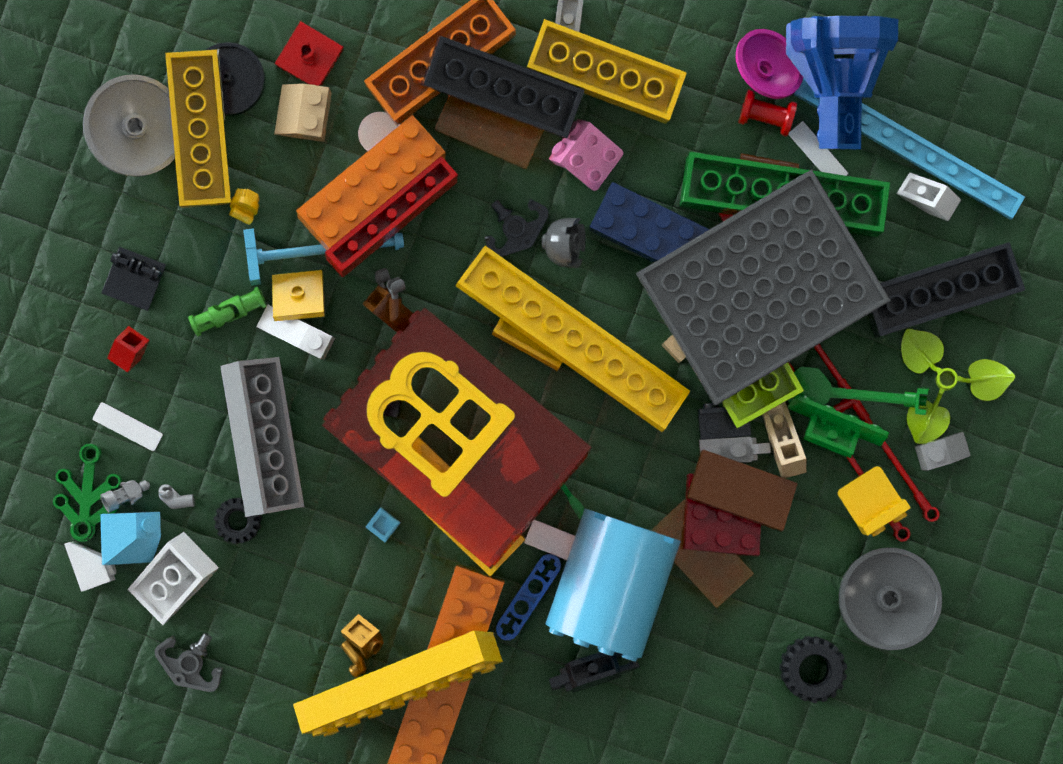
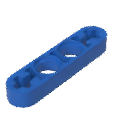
(531, 598)

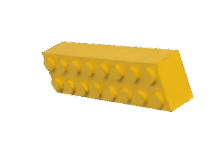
(398, 683)

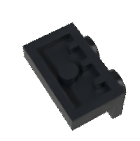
(717, 423)

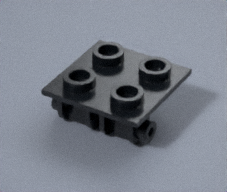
(133, 278)

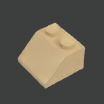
(303, 111)

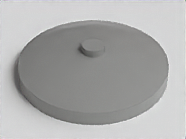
(130, 125)

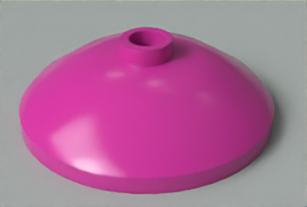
(765, 65)

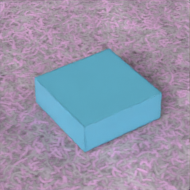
(383, 524)

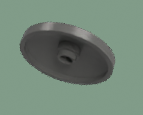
(890, 598)

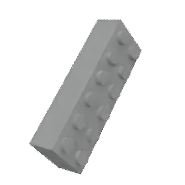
(262, 436)

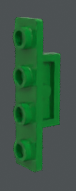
(834, 429)

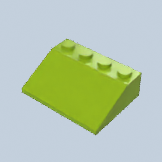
(763, 395)

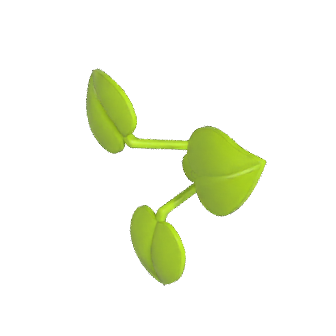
(925, 349)

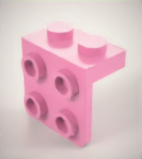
(586, 154)

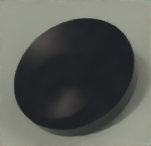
(240, 77)

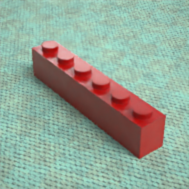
(391, 216)

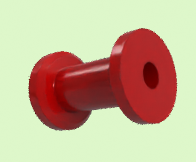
(767, 113)

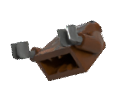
(389, 305)

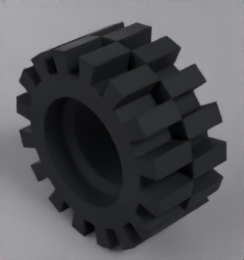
(224, 529)

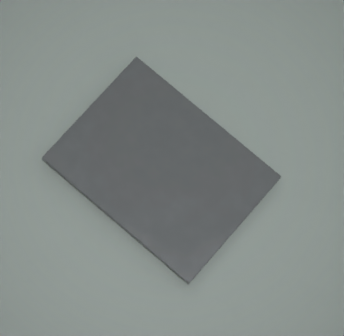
(763, 287)

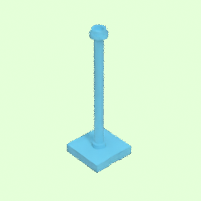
(257, 256)

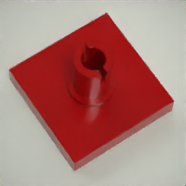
(309, 55)

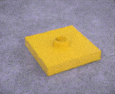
(298, 295)

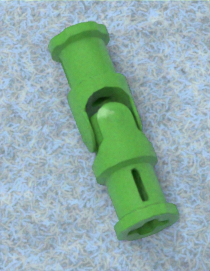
(224, 312)

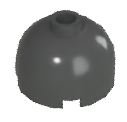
(564, 242)

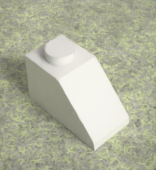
(929, 196)
(88, 566)

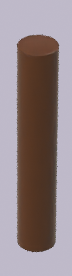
(767, 160)

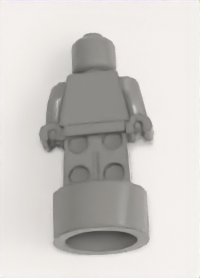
(129, 492)

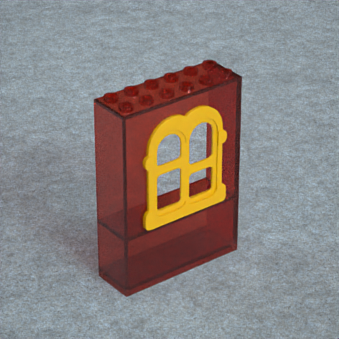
(500, 475)

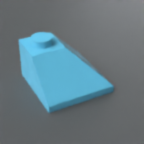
(129, 537)

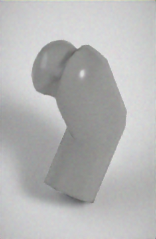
(173, 499)

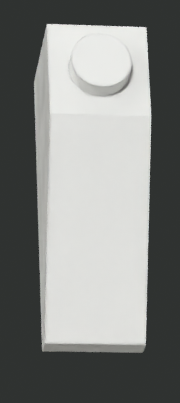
(297, 333)

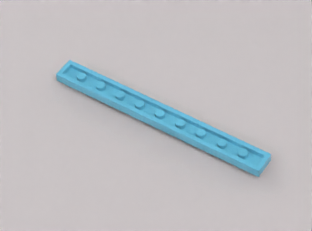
(930, 158)

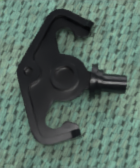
(520, 233)

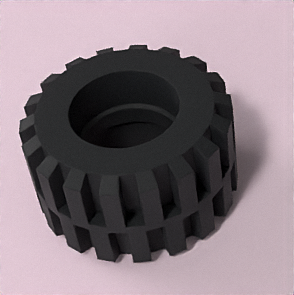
(831, 681)

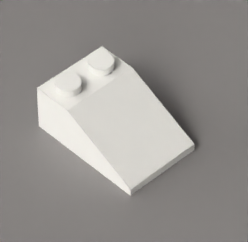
(172, 577)

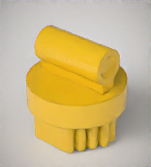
(244, 205)

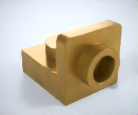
(363, 636)

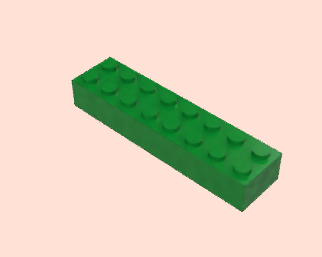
(734, 184)

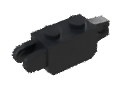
(590, 672)

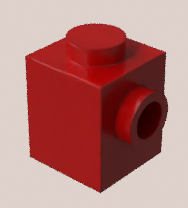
(128, 349)

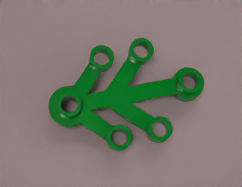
(86, 496)

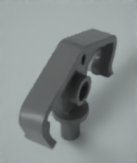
(187, 668)

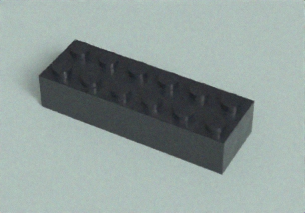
(502, 87)
(947, 289)

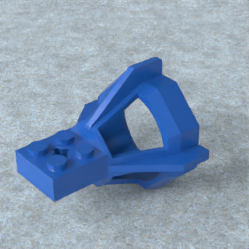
(844, 81)

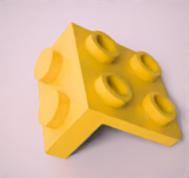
(873, 501)

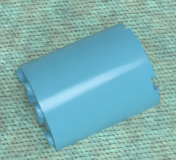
(612, 585)

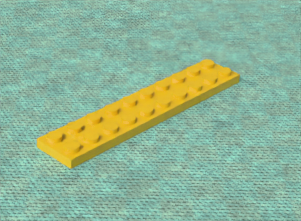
(573, 338)

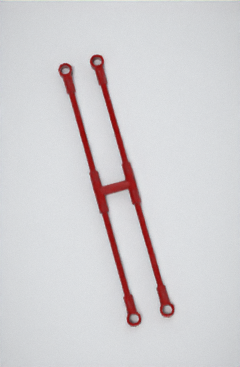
(863, 415)

